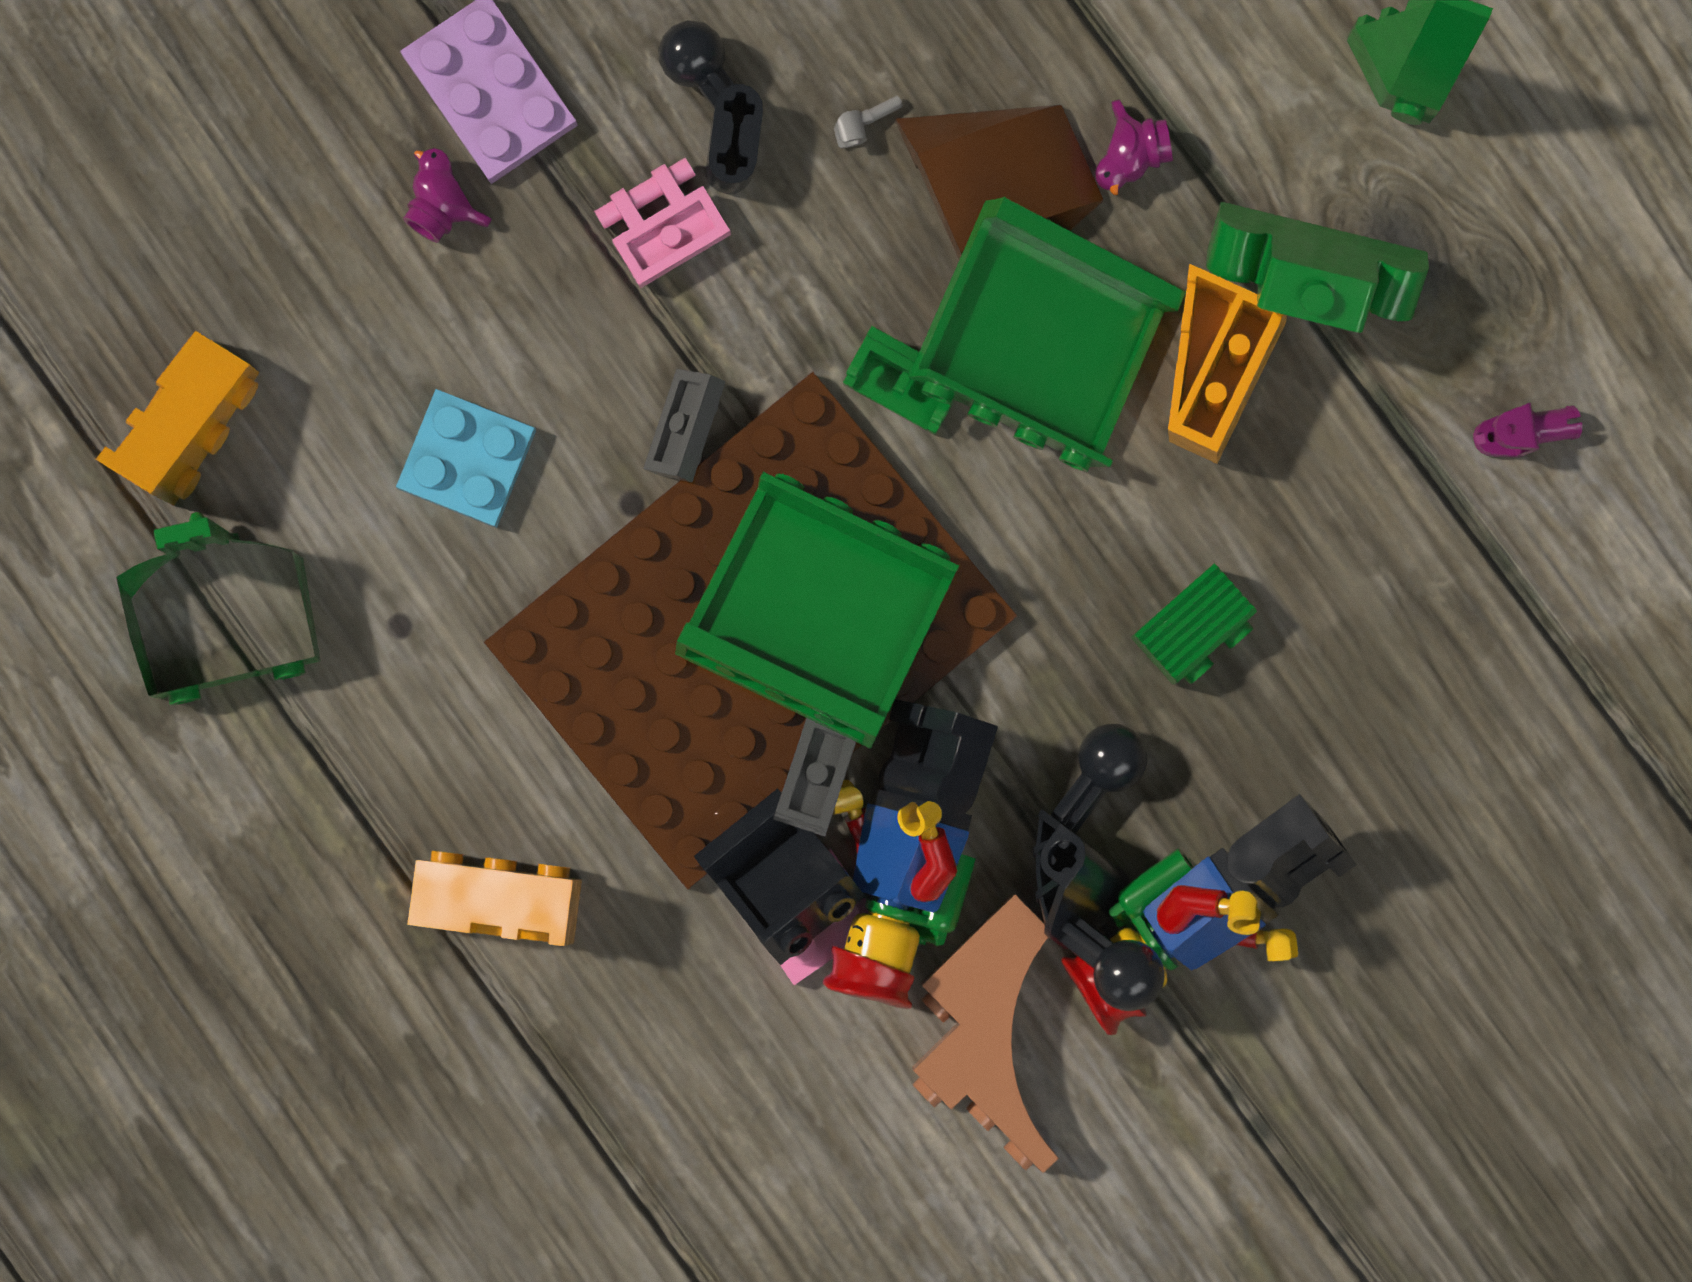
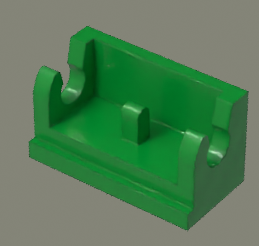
(882, 374)

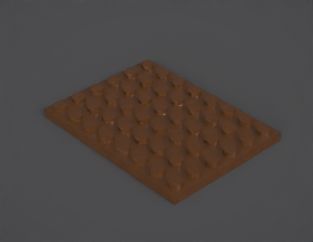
(600, 644)

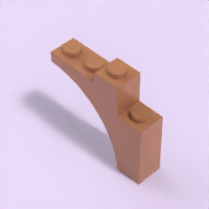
(974, 1058)

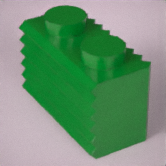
(1195, 625)

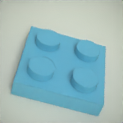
(466, 458)

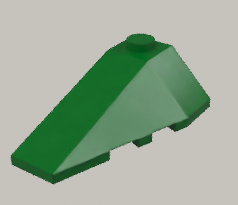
(1417, 53)

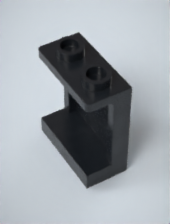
(779, 879)

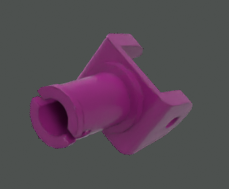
(1522, 430)

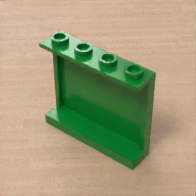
(1042, 333)
(817, 608)

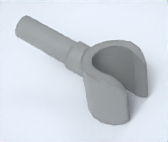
(850, 125)

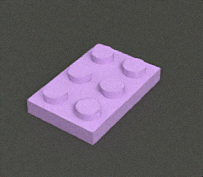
(489, 88)

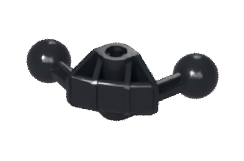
(1082, 884)

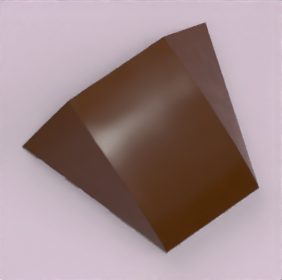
(999, 154)

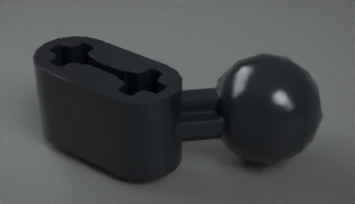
(695, 57)

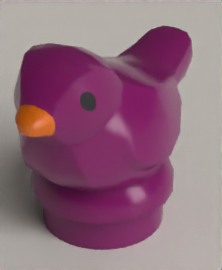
(1132, 150)
(438, 198)

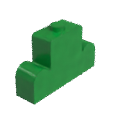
(1315, 268)

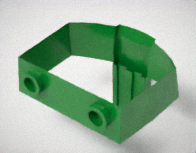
(195, 536)

